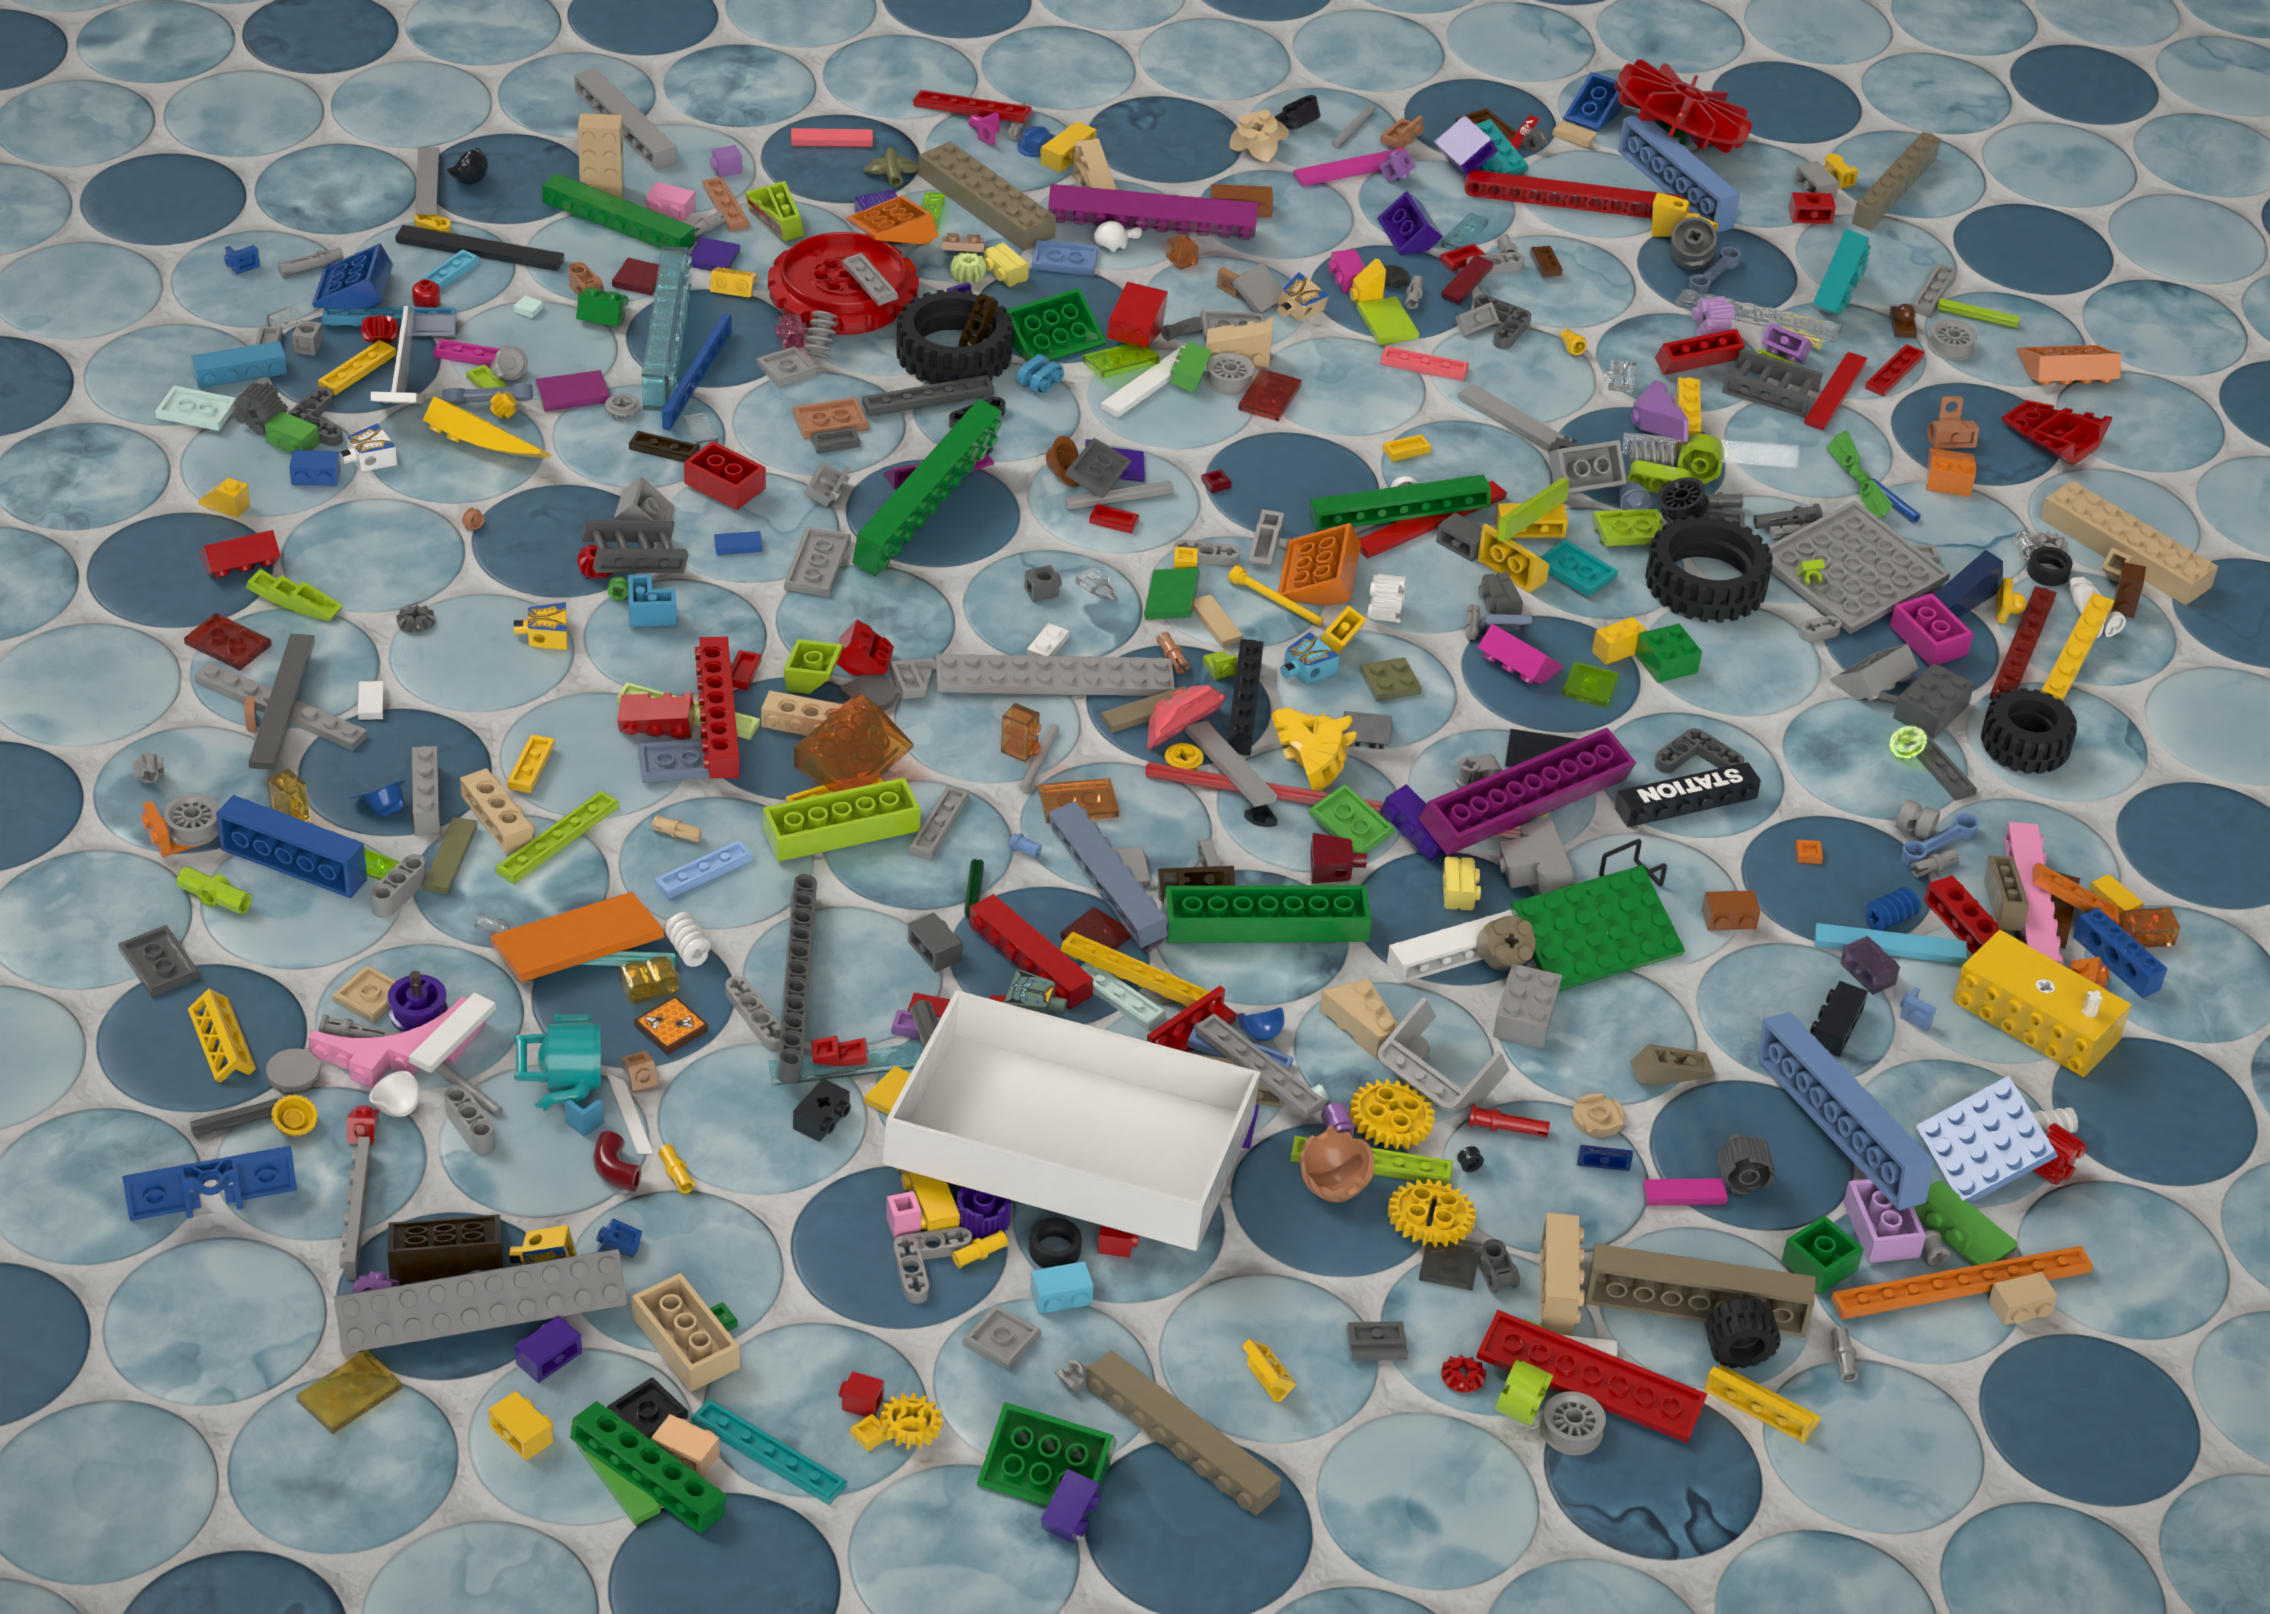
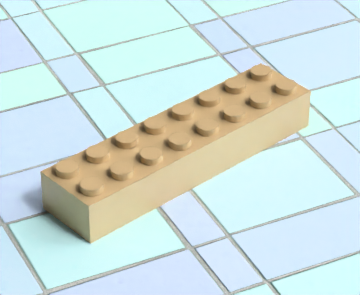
(2105, 526)

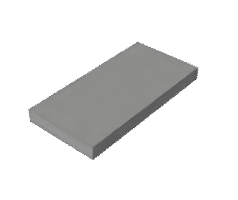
(817, 562)

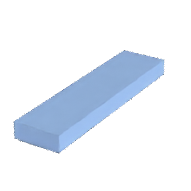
(703, 869)

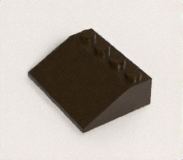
(443, 1247)

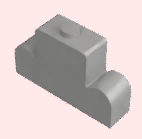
(1536, 858)

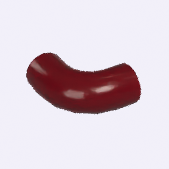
(611, 1167)

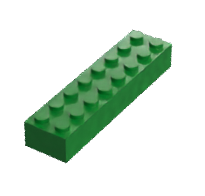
(1267, 914)

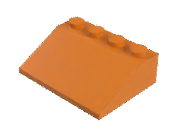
(896, 222)
(2071, 363)
(1321, 566)

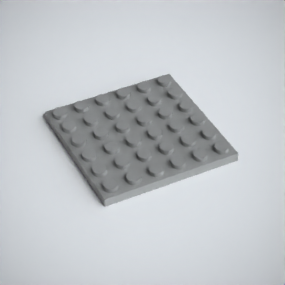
(1865, 566)

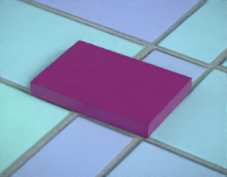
(572, 390)

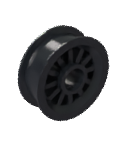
(1682, 499)

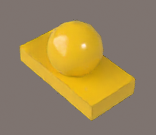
(2008, 602)

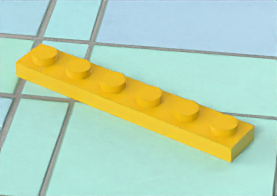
(2078, 646)
(1132, 970)

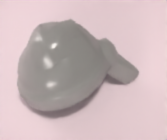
(509, 363)

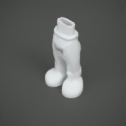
(2081, 592)

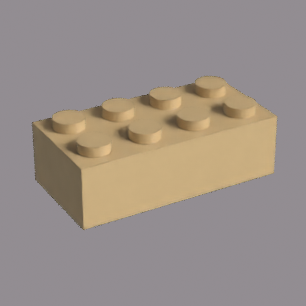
(601, 152)
(1561, 1273)
(686, 1332)

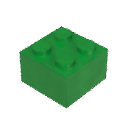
(1668, 653)
(1822, 1252)

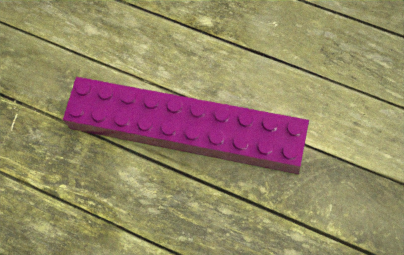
(1153, 211)
(1526, 791)

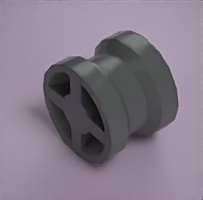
(1534, 140)

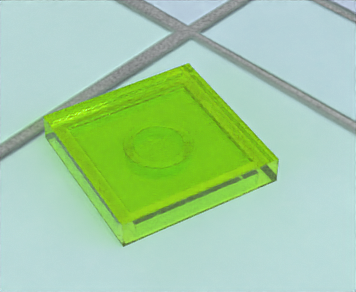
(1590, 684)

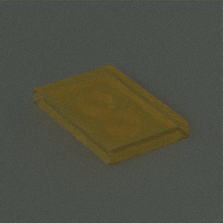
(349, 1391)

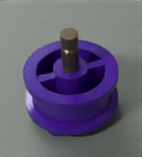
(416, 1001)

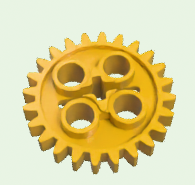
(1392, 1114)
(1451, 1218)

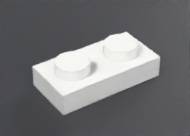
(1048, 641)

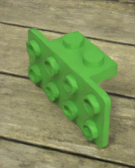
(1964, 1226)

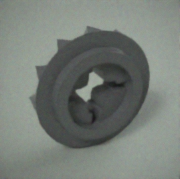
(423, 622)

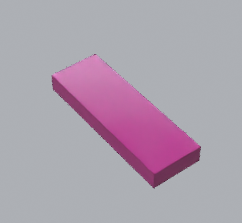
(465, 352)
(1684, 1192)

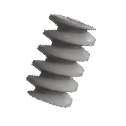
(820, 332)
(1652, 454)

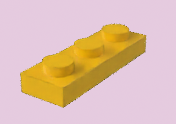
(531, 763)

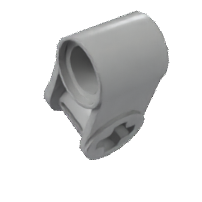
(1476, 769)

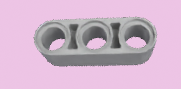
(398, 885)
(469, 1119)

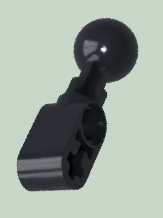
(1299, 112)

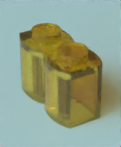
(649, 979)

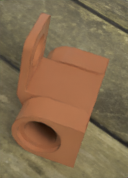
(1950, 429)

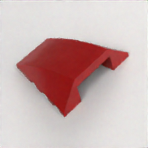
(2058, 431)

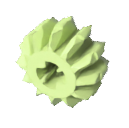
(968, 268)

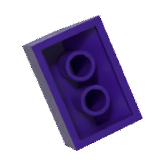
(1409, 225)

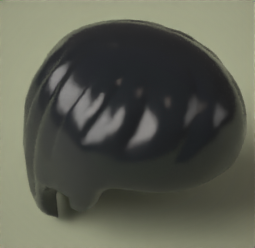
(470, 167)

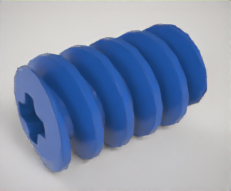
(1892, 908)

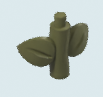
(892, 166)

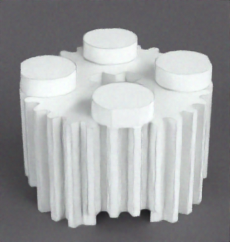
(1388, 597)

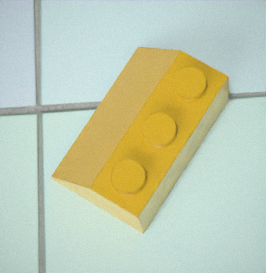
(1523, 566)

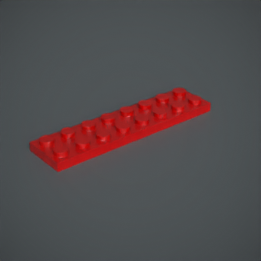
(1611, 1381)

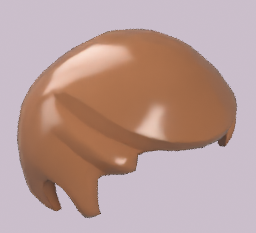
(1336, 1165)

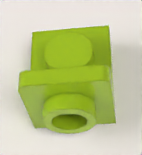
(1220, 664)

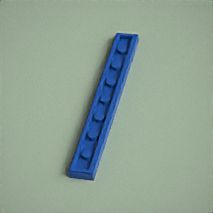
(696, 371)

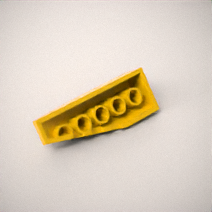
(477, 431)

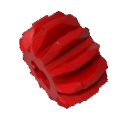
(379, 328)
(586, 560)

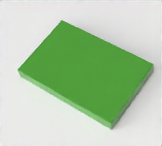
(1350, 817)

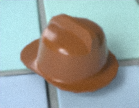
(1060, 457)

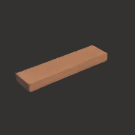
(726, 203)

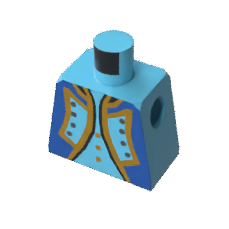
(1309, 660)

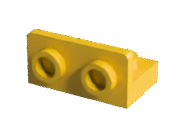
(732, 281)
(1268, 1369)

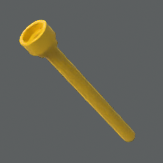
(1239, 576)

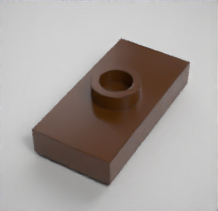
(1546, 261)

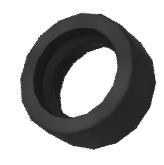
(2051, 556)
(1055, 1228)

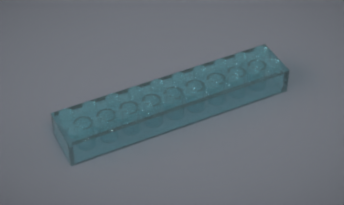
(666, 327)

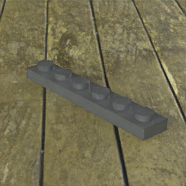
(927, 395)

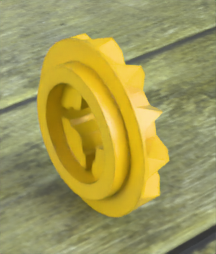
(1191, 753)

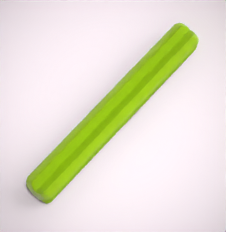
(1978, 313)

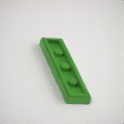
(632, 1500)

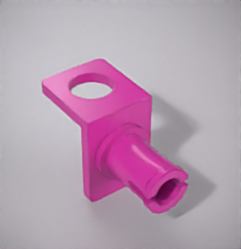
(986, 127)

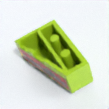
(776, 210)

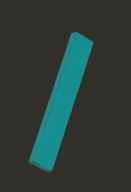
(769, 1452)

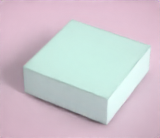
(528, 306)

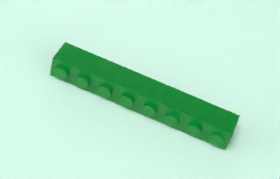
(616, 213)
(1401, 502)

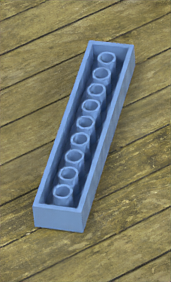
(1845, 1111)

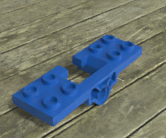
(168, 1189)

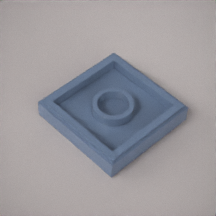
(1506, 622)

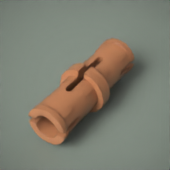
(1173, 652)

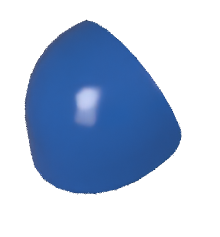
(1262, 1025)

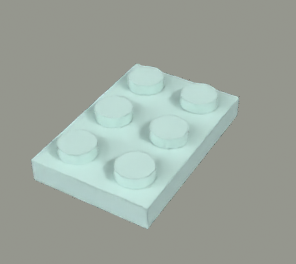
(196, 408)

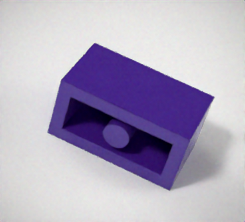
(548, 1349)
(1071, 1506)

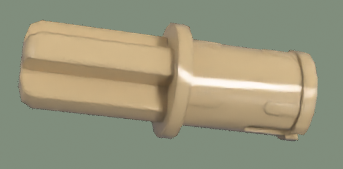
(676, 828)

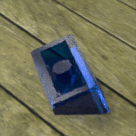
(1604, 1157)

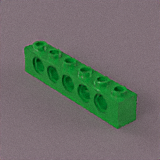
(648, 1467)

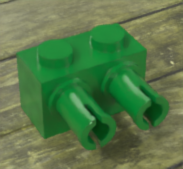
(601, 307)

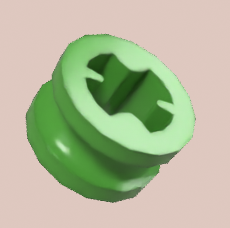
(618, 582)

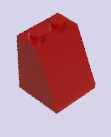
(1138, 315)

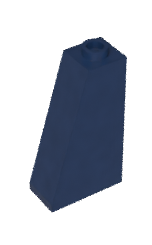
(1973, 584)

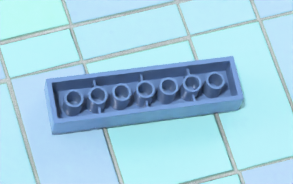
(1678, 171)

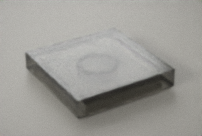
(1451, 1265)

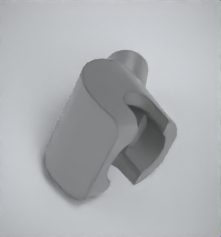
(1075, 1375)

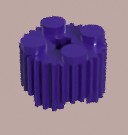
(983, 1212)

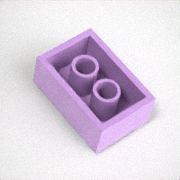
(1880, 1226)

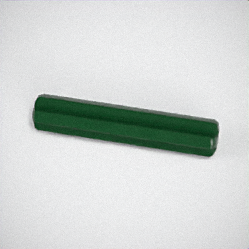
(974, 884)

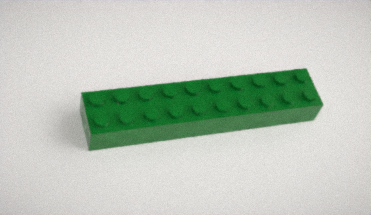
(927, 487)

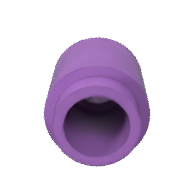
(1338, 1117)

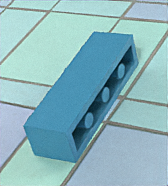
(239, 364)

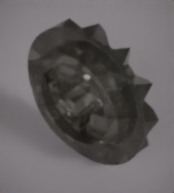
(1399, 274)

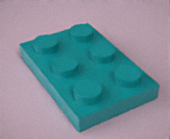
(1578, 568)

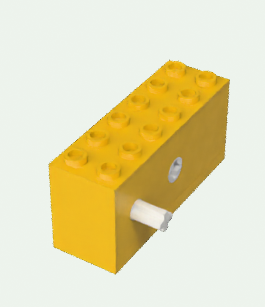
(2041, 1003)

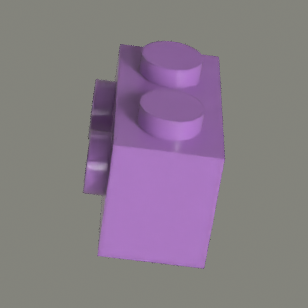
(1787, 343)

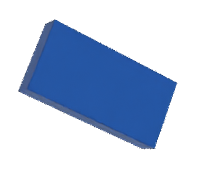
(738, 543)

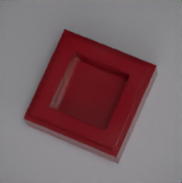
(1216, 481)

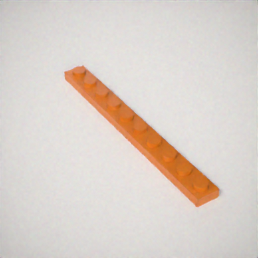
(1957, 1282)

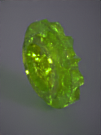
(1903, 736)

